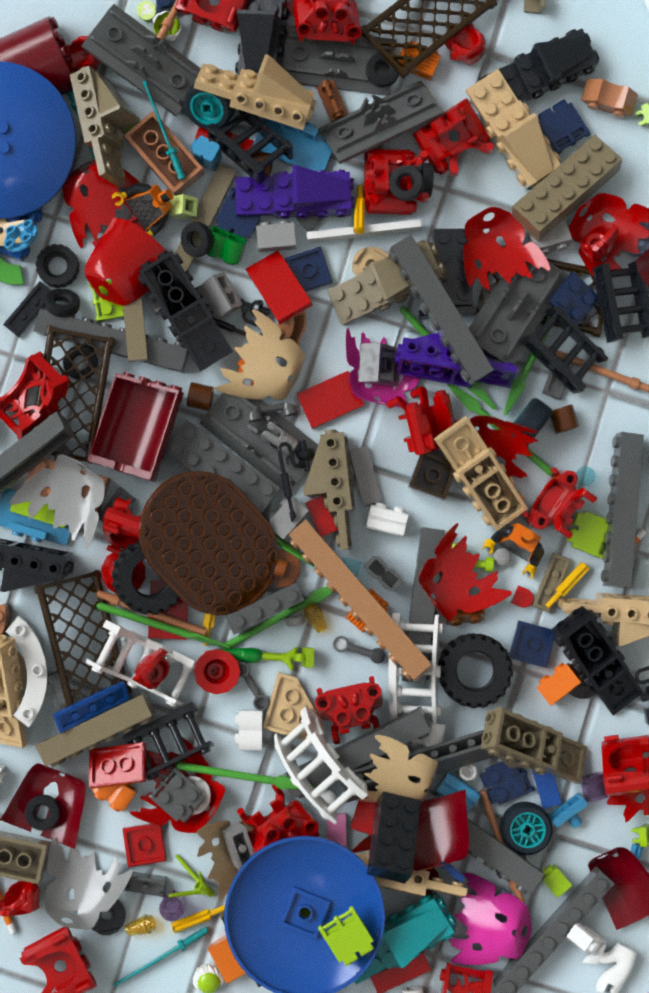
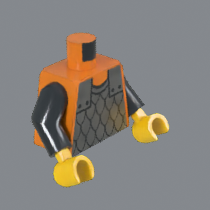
(148, 205)
(520, 542)

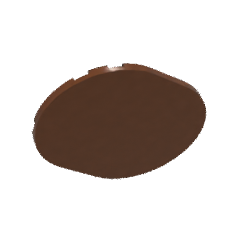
(208, 542)

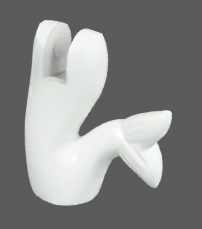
(618, 973)

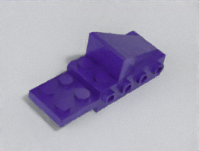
(296, 194)
(430, 352)

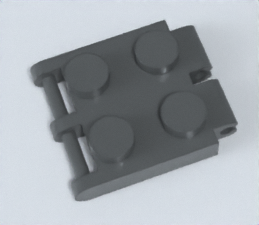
(178, 796)

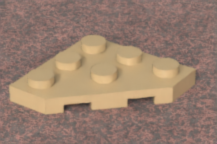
(285, 706)

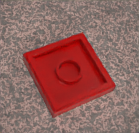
(144, 844)

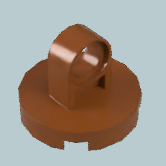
(286, 570)

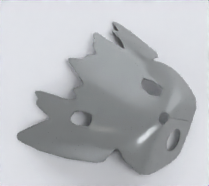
(65, 496)
(87, 886)

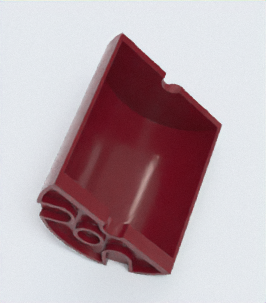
(41, 50)
(136, 426)

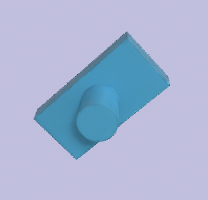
(569, 811)

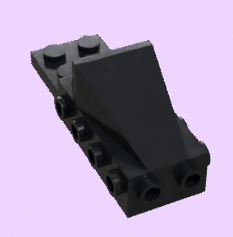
(261, 33)
(550, 65)
(184, 309)
(31, 564)
(596, 659)

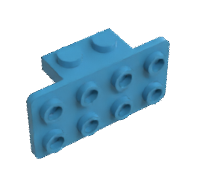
(309, 147)
(24, 525)

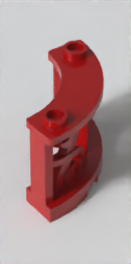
(35, 373)
(476, 987)

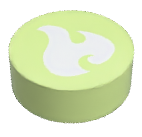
(146, 11)

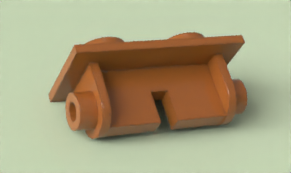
(332, 100)
(462, 617)

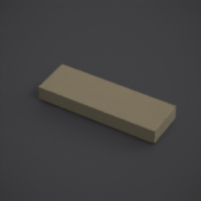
(551, 580)

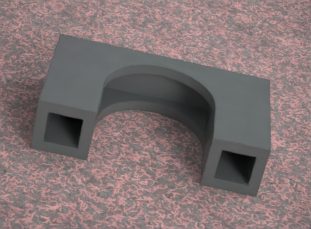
(265, 608)

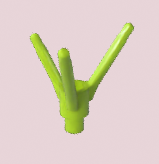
(200, 887)

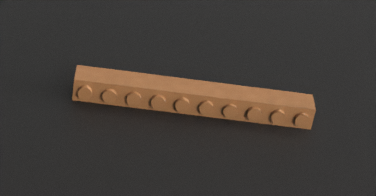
(361, 601)

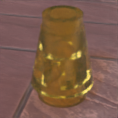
(315, 617)
(140, 926)

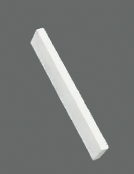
(370, 230)

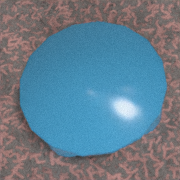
(26, 231)

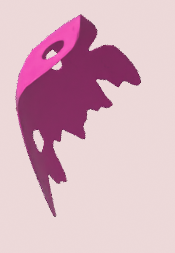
(385, 393)
(486, 929)

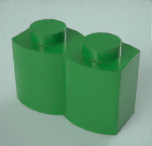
(227, 246)

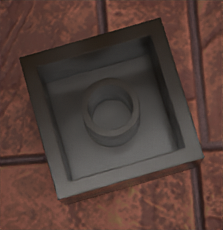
(432, 476)

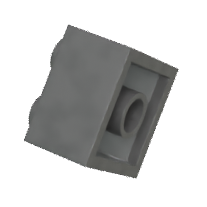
(378, 364)

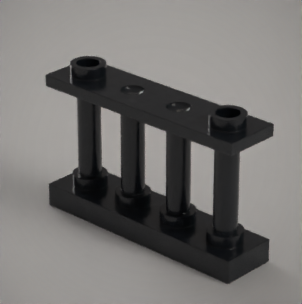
(244, 158)
(608, 304)
(548, 358)
(170, 721)

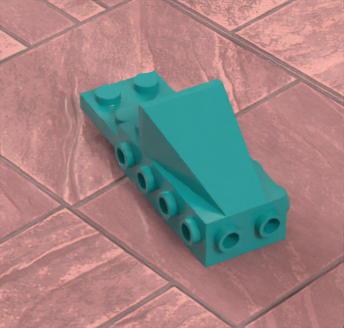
(410, 932)

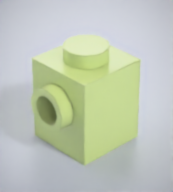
(183, 207)

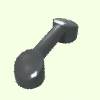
(287, 408)
(341, 644)
(261, 701)

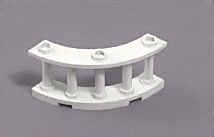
(149, 646)
(36, 670)
(396, 691)
(326, 754)

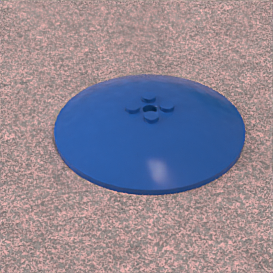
(34, 140)
(264, 918)

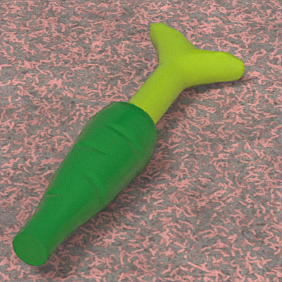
(255, 655)

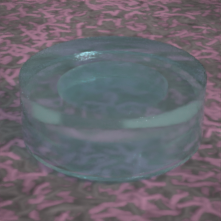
(585, 476)

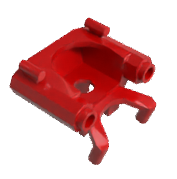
(220, 16)
(327, 20)
(435, 140)
(377, 167)
(423, 420)
(557, 502)
(120, 525)
(350, 707)
(621, 755)
(281, 823)
(65, 947)

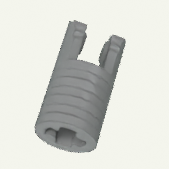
(281, 437)

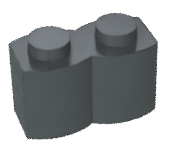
(387, 577)

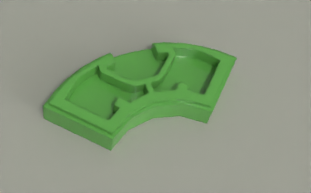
(10, 273)

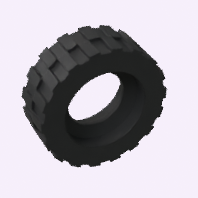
(57, 251)

